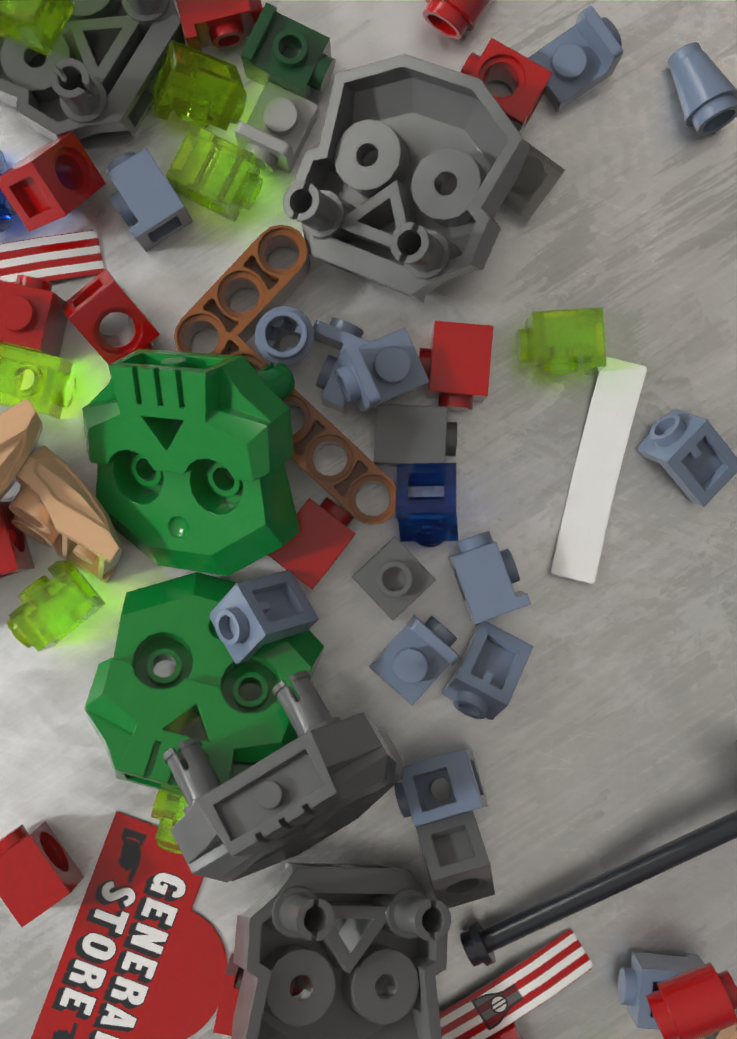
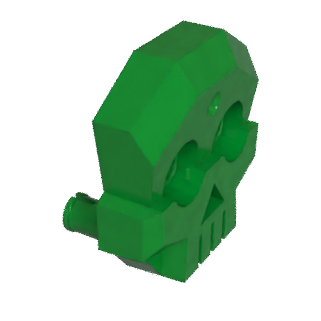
(163, 452)
(142, 712)

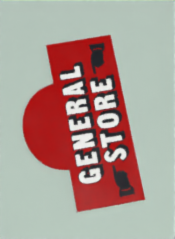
(136, 950)

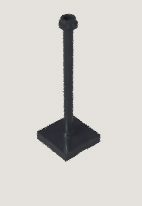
(481, 943)

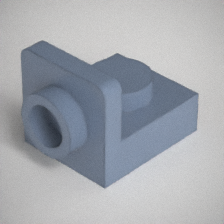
(580, 57)
(338, 335)
(380, 370)
(691, 454)
(261, 613)
(416, 657)
(487, 672)

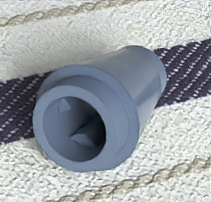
(702, 89)
(278, 324)

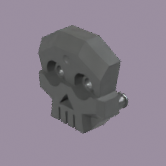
(77, 90)
(426, 130)
(288, 797)
(387, 932)

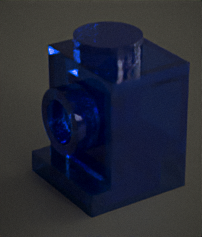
(427, 519)

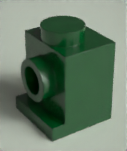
(264, 58)

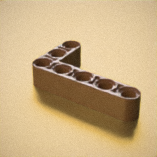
(237, 328)

